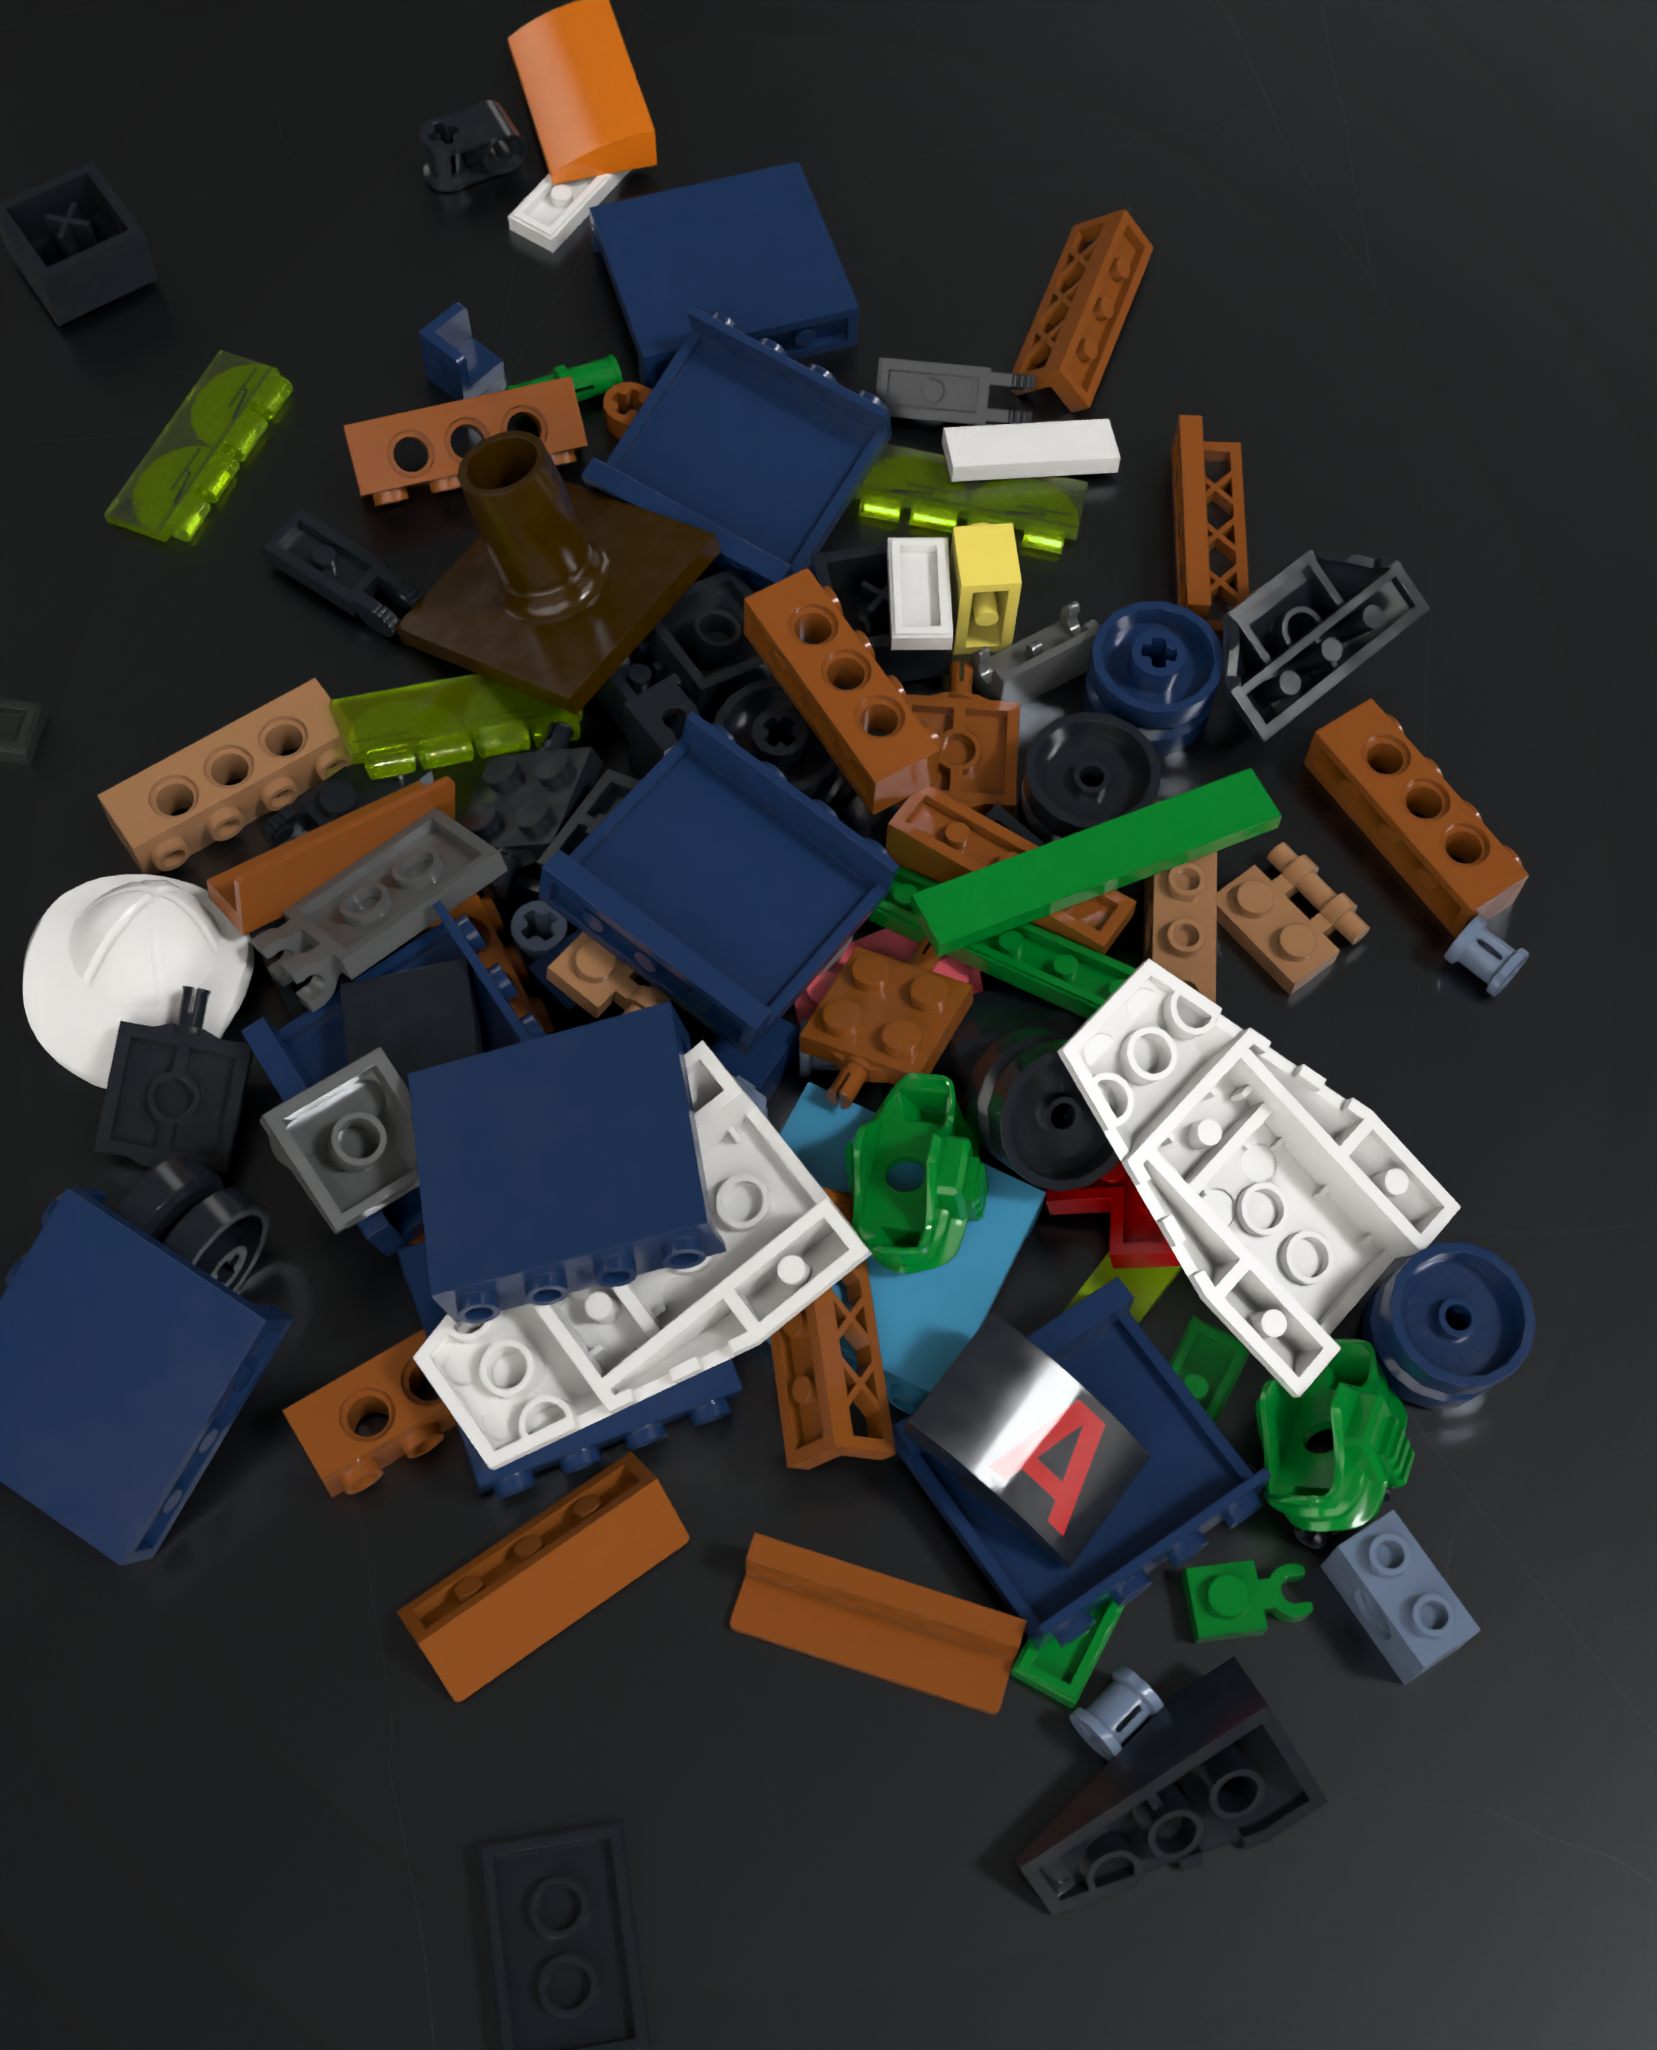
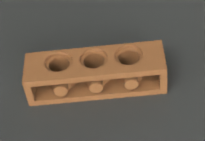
(198, 777)
(1183, 922)

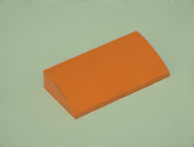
(583, 92)

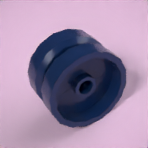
(1156, 671)
(1449, 1324)

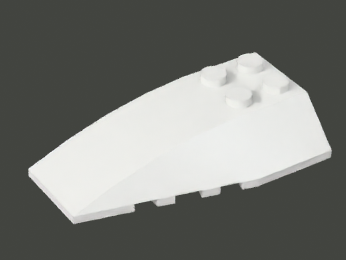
(1251, 1168)
(604, 1348)

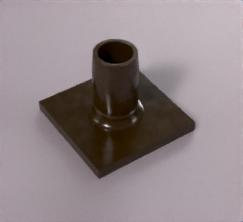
(555, 579)

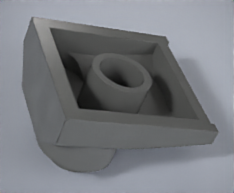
(349, 1140)

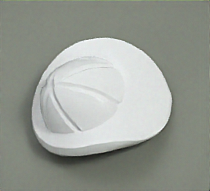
(123, 955)

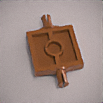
(976, 741)
(885, 1019)

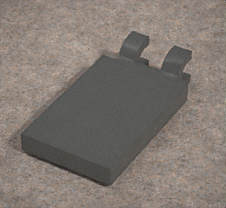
(378, 904)

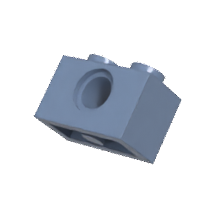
(1399, 1597)

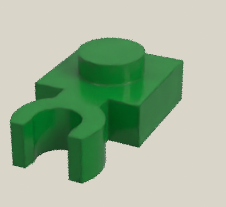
(1232, 1602)

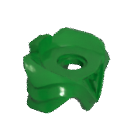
(925, 1127)
(1369, 1438)

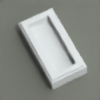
(919, 593)

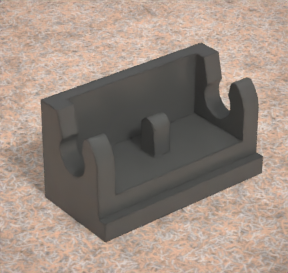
(1037, 661)

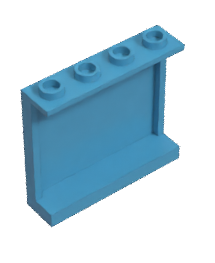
(930, 1313)

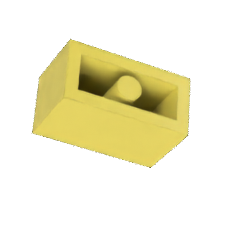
(984, 586)

